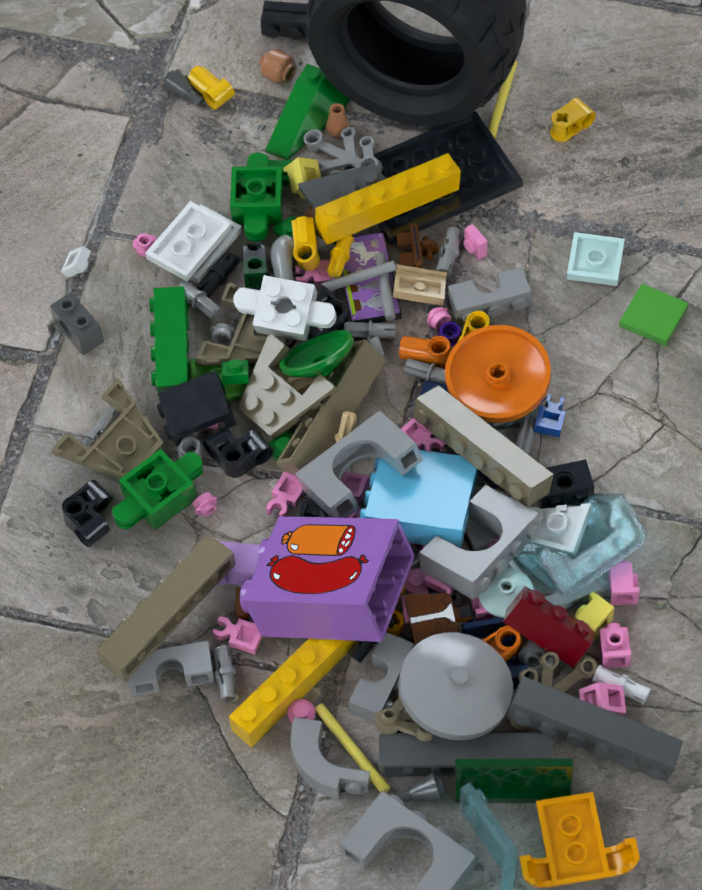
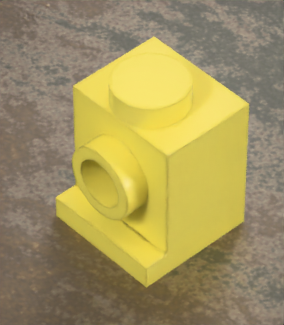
(301, 171)
(596, 613)

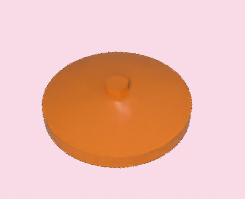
(498, 373)

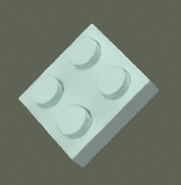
(595, 259)

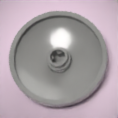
(455, 686)

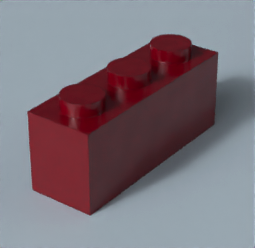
(549, 626)

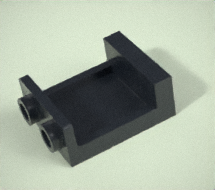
(195, 406)

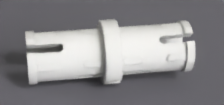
(631, 689)

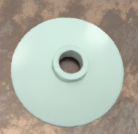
(497, 600)

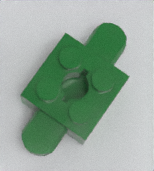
(256, 196)
(151, 479)

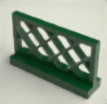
(516, 778)

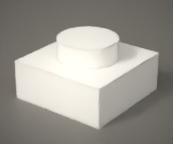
(76, 261)

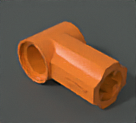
(425, 350)

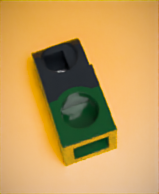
(254, 265)

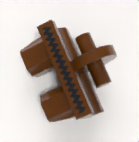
(409, 240)

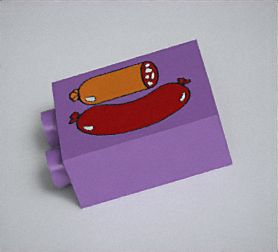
(328, 578)

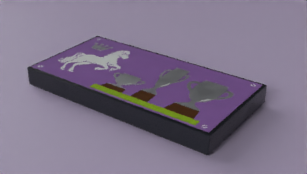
(365, 297)

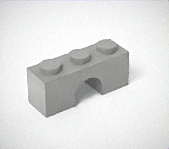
(511, 294)
(191, 659)
(375, 696)

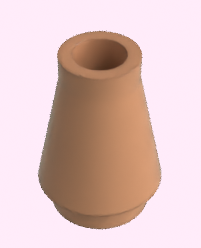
(337, 120)

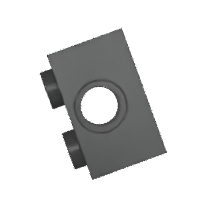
(77, 323)

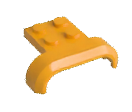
(575, 845)

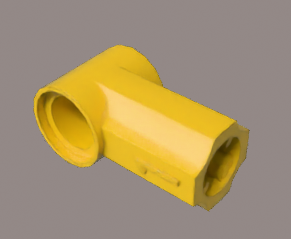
(214, 91)
(305, 242)

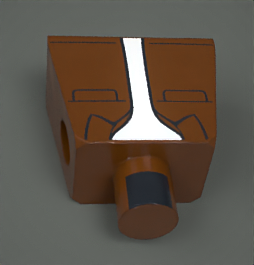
(434, 615)

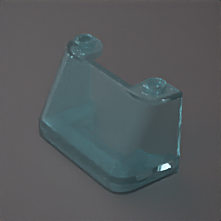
(608, 538)

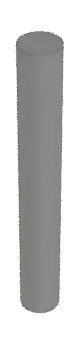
(360, 275)
(385, 289)

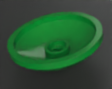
(317, 355)

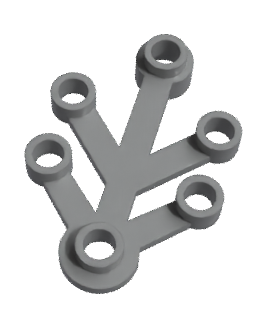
(315, 142)

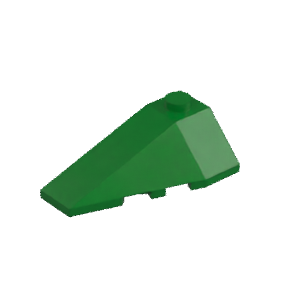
(304, 111)

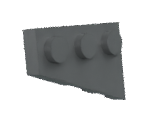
(335, 186)

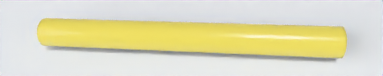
(500, 102)
(351, 747)

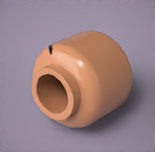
(277, 66)

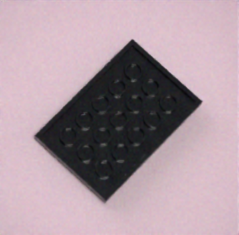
(483, 175)

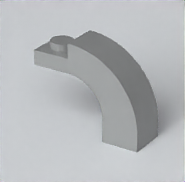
(316, 770)

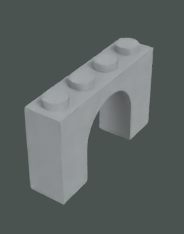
(373, 438)
(474, 570)
(389, 820)

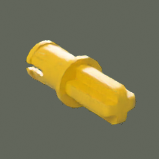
(339, 256)

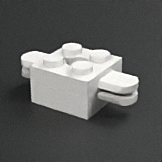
(285, 308)

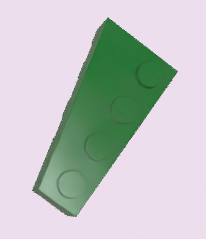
(171, 340)

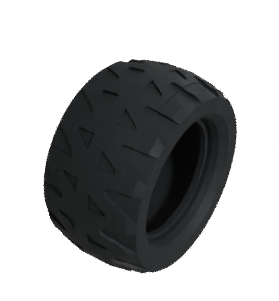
(412, 72)

